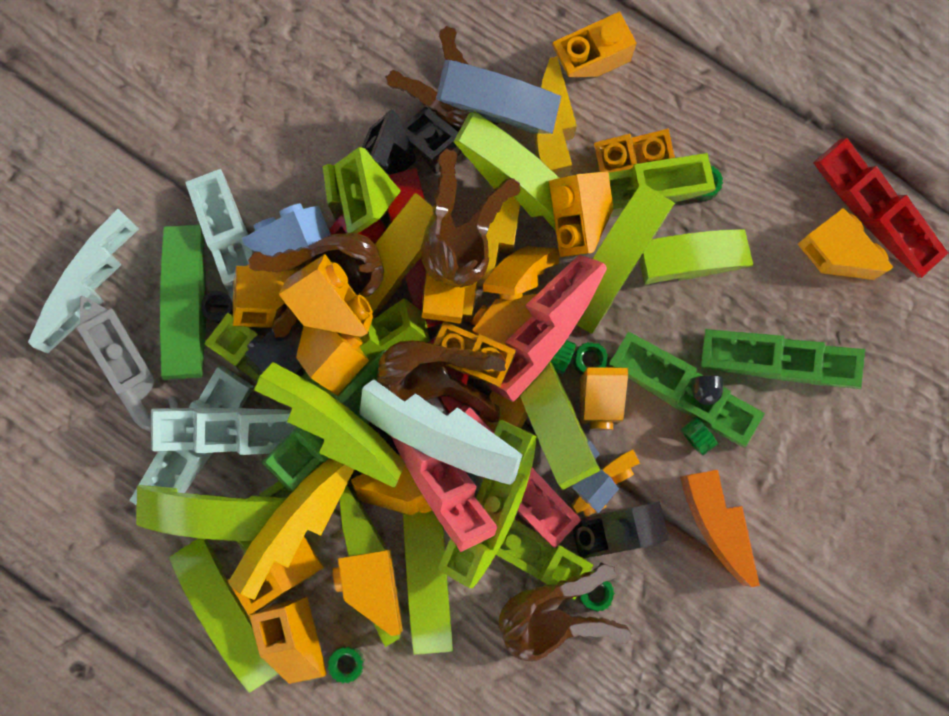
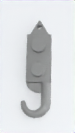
(118, 359)

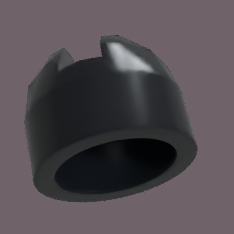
(218, 300)
(707, 389)

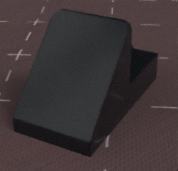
(430, 136)
(389, 144)

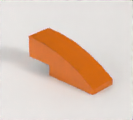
(721, 526)

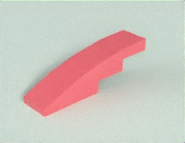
(553, 318)
(450, 496)
(541, 504)

